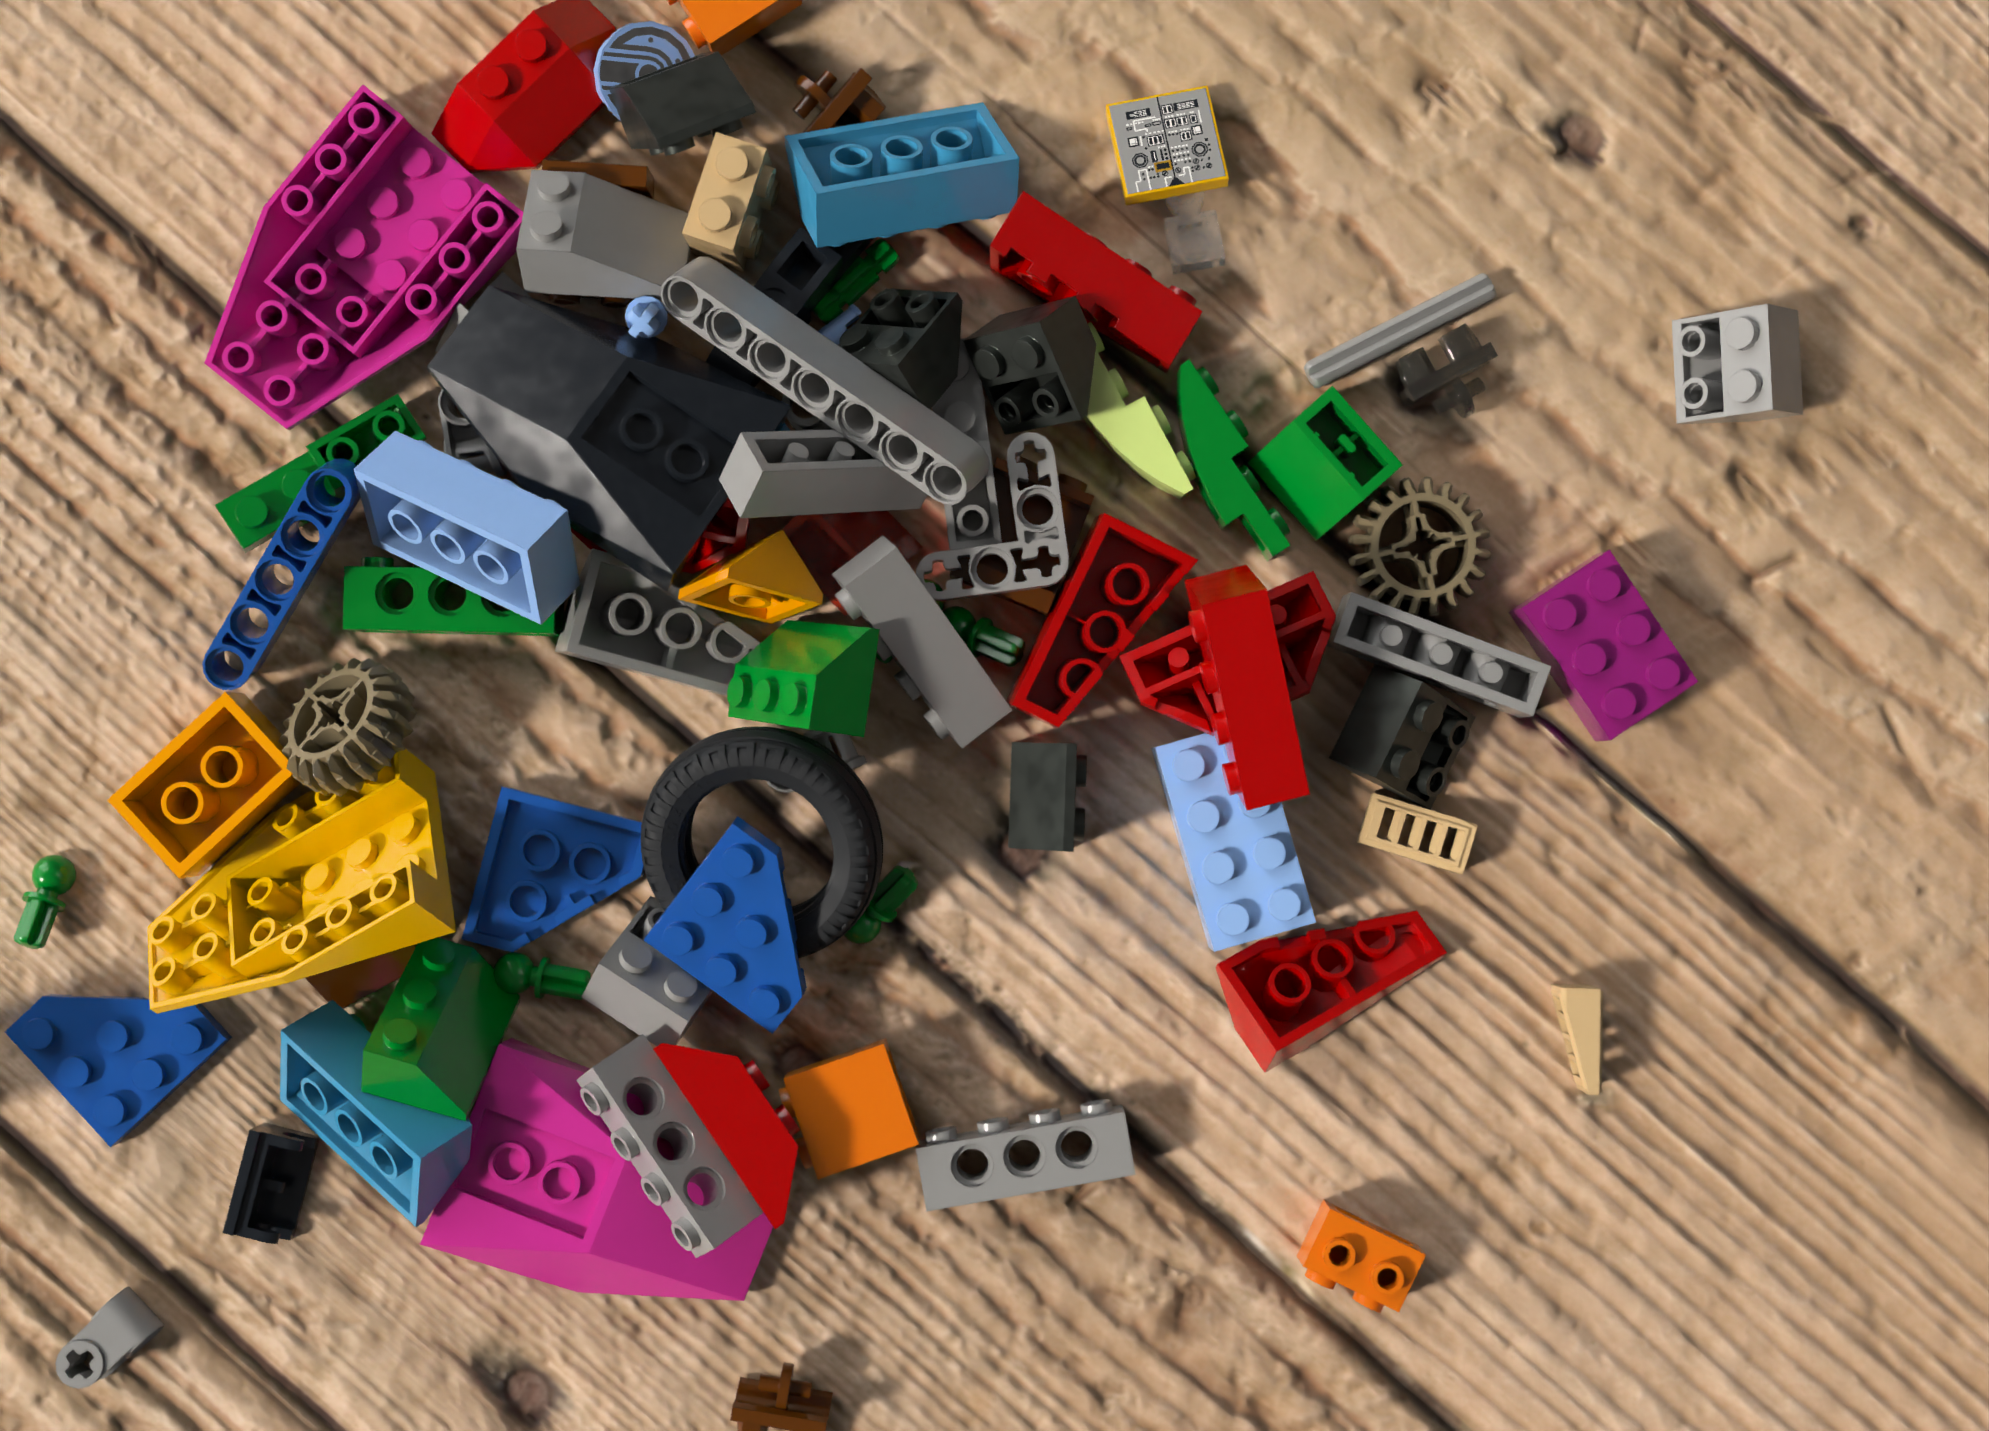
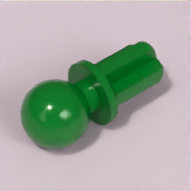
(984, 638)
(51, 877)
(887, 898)
(517, 973)

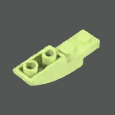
(1135, 431)

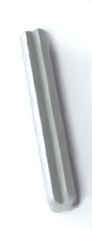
(1399, 330)

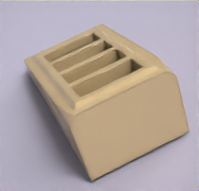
(1461, 845)
(1581, 1024)

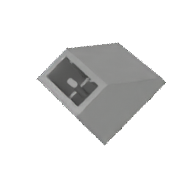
(1737, 365)
(645, 986)

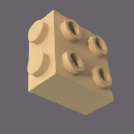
(731, 202)

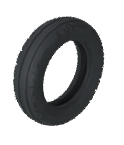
(794, 763)

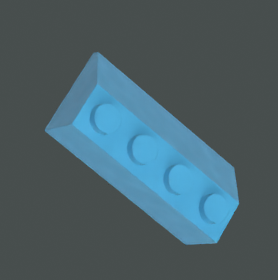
(902, 174)
(394, 1146)

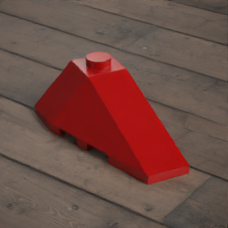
(1310, 984)

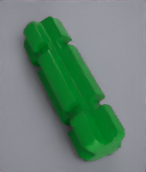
(857, 280)

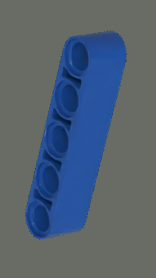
(264, 589)

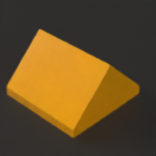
(757, 583)

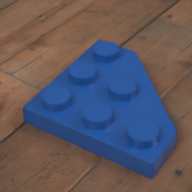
(547, 866)
(737, 927)
(115, 1054)

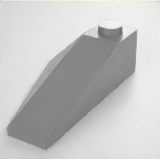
(641, 628)

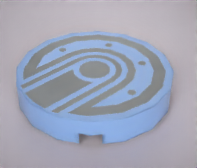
(636, 52)

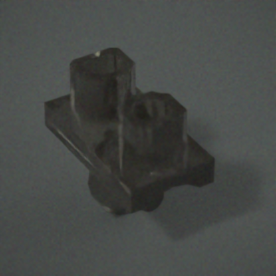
(1464, 356)

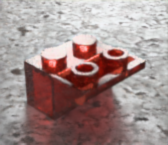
(833, 539)

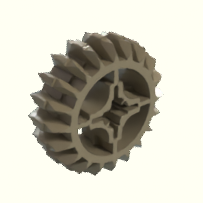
(1416, 524)
(347, 727)

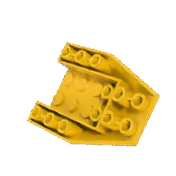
(310, 892)

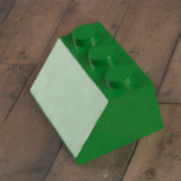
(807, 678)
(438, 1031)

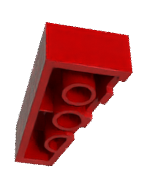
(1114, 293)
(1097, 612)
(1248, 687)

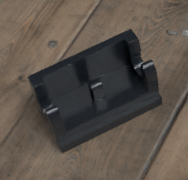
(271, 1183)

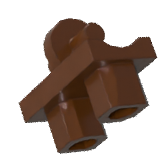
(853, 97)
(780, 1403)

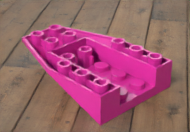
(356, 262)
(563, 1205)

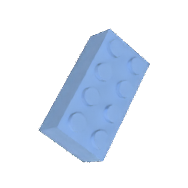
(468, 526)
(1234, 857)

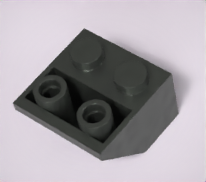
(679, 102)
(910, 340)
(1036, 365)
(1402, 736)
(1044, 796)

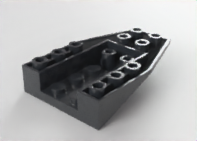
(602, 423)

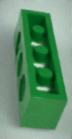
(370, 605)

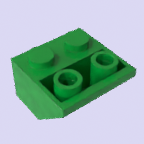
(1324, 463)

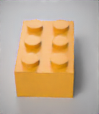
(207, 785)

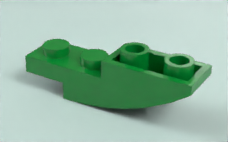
(1211, 444)
(261, 507)

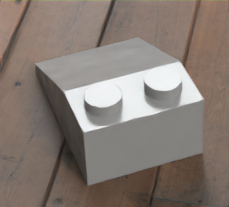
(597, 238)

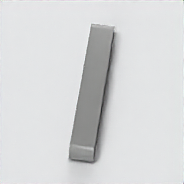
(825, 380)

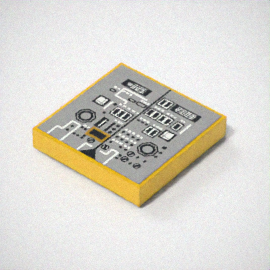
(1166, 145)

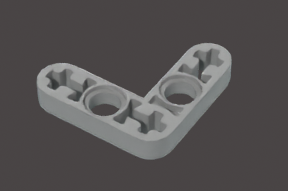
(1029, 536)

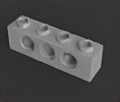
(1438, 655)
(696, 1157)
(949, 1186)

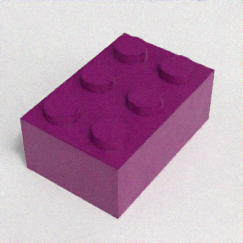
(1603, 646)

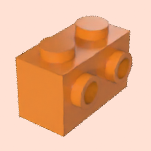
(1360, 1257)

